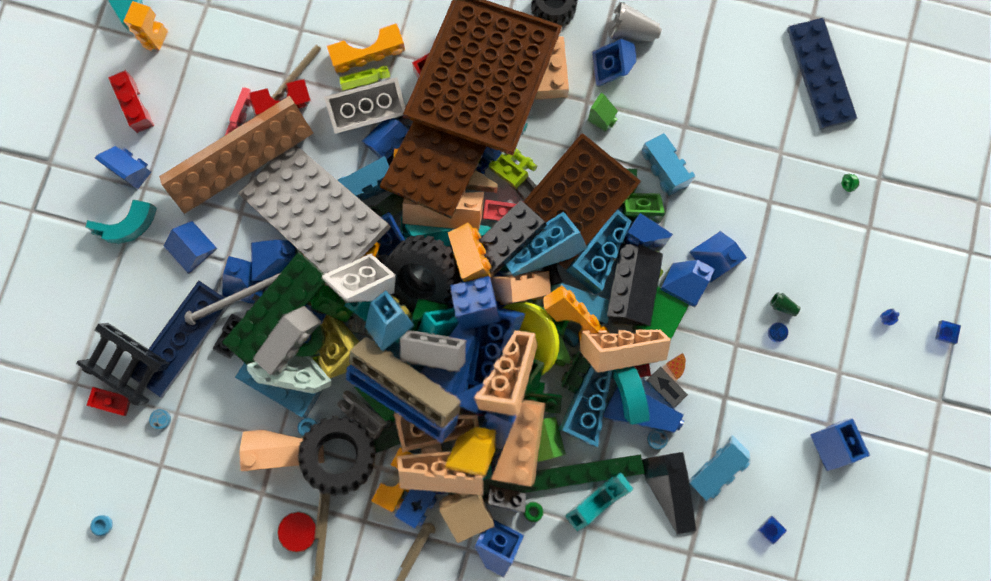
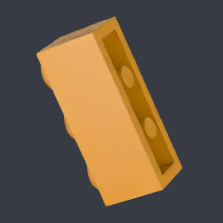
(469, 253)

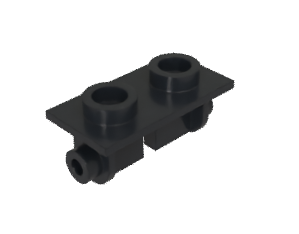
(505, 498)

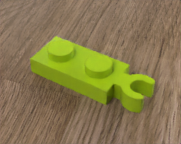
(364, 77)

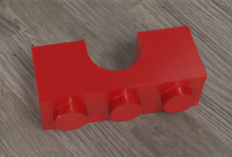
(297, 90)
(131, 105)

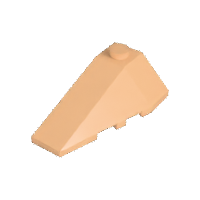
(270, 450)

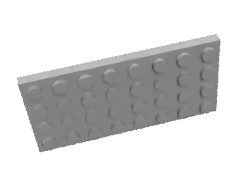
(314, 210)

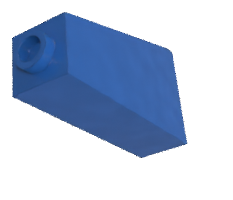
(451, 380)
(661, 416)

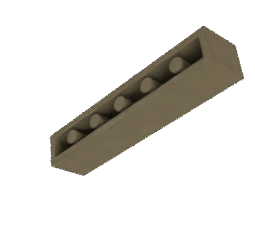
(405, 382)

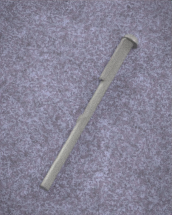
(191, 317)

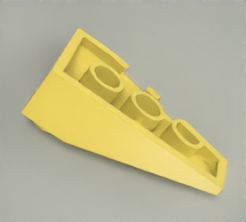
(337, 346)

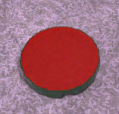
(297, 531)

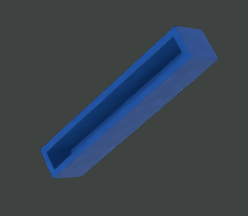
(397, 405)

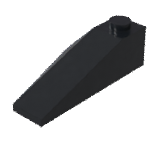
(670, 484)

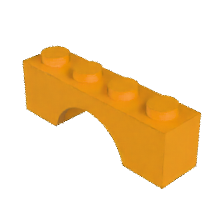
(346, 57)
(563, 306)

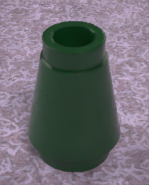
(784, 304)

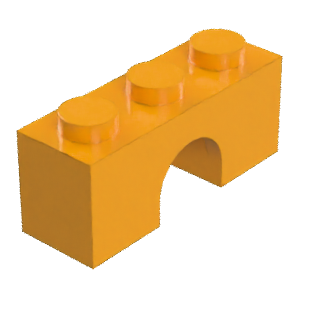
(146, 30)
(388, 496)

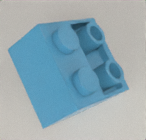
(386, 320)

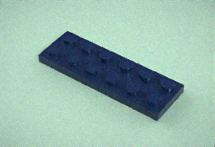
(821, 73)
(181, 340)

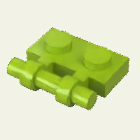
(510, 171)

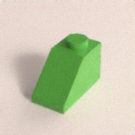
(603, 113)

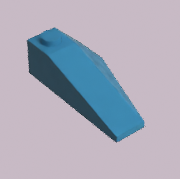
(554, 244)

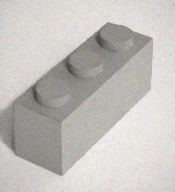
(433, 350)

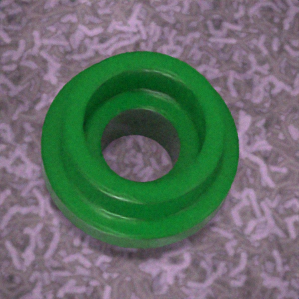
(850, 182)
(538, 516)

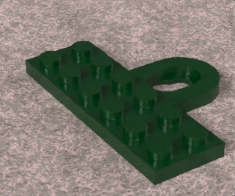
(287, 293)

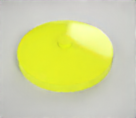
(545, 331)

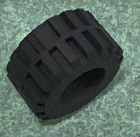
(556, 15)

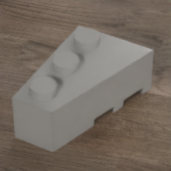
(286, 340)

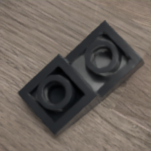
(219, 347)

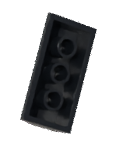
(635, 286)

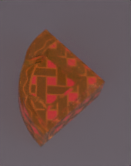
(677, 366)

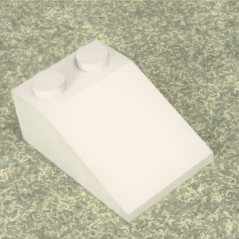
(361, 279)

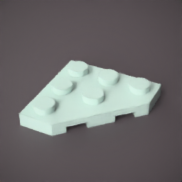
(299, 375)

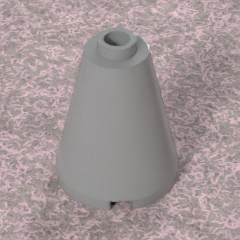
(632, 25)

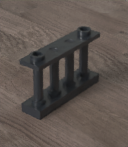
(138, 353)

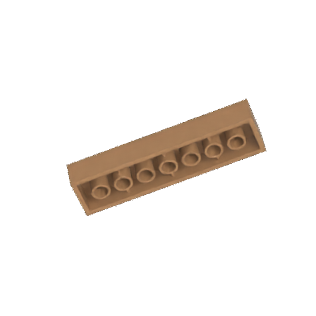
(236, 155)

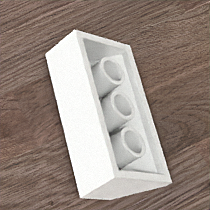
(365, 105)

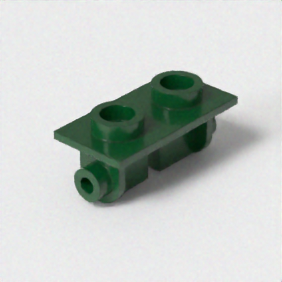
(571, 378)

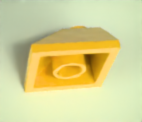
(473, 451)

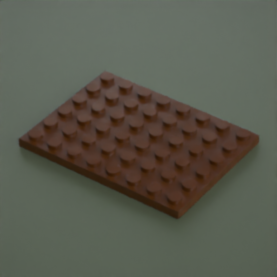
(483, 73)

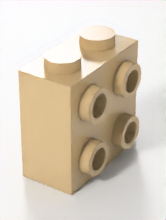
(465, 515)

